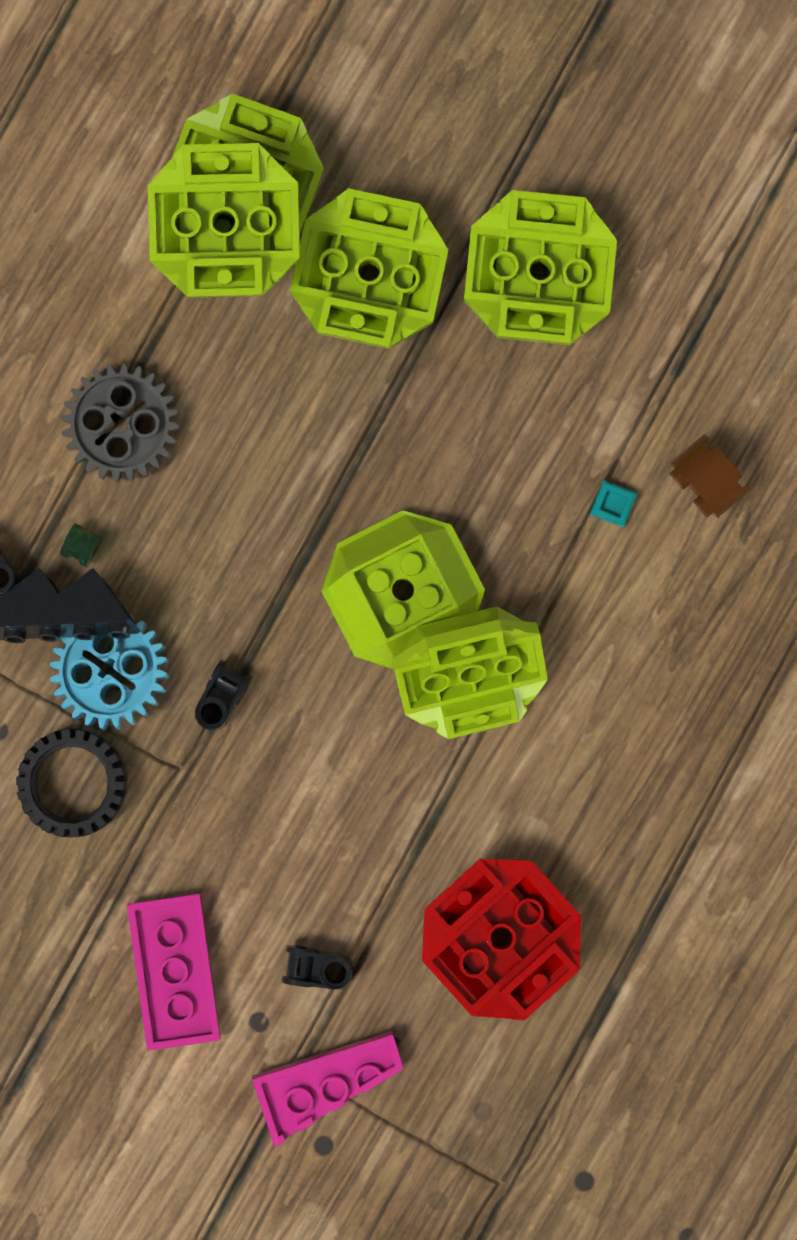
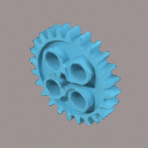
(90, 696)

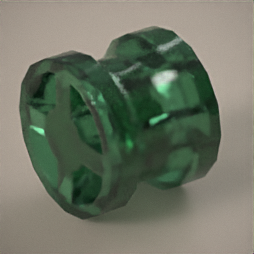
(81, 545)

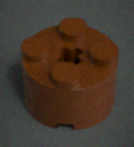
(709, 477)

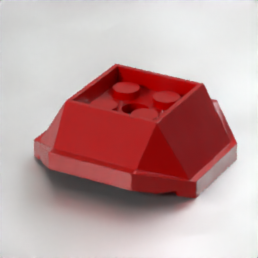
(509, 978)

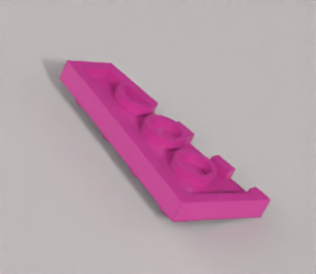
(313, 1086)

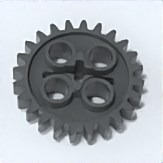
(99, 397)

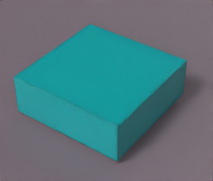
(613, 504)

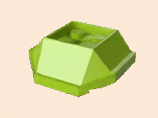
(278, 132)
(216, 181)
(547, 231)
(378, 232)
(380, 556)
(471, 672)

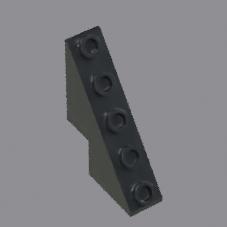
(80, 611)

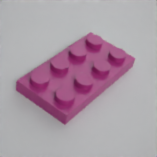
(174, 971)

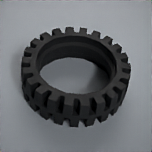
(29, 794)

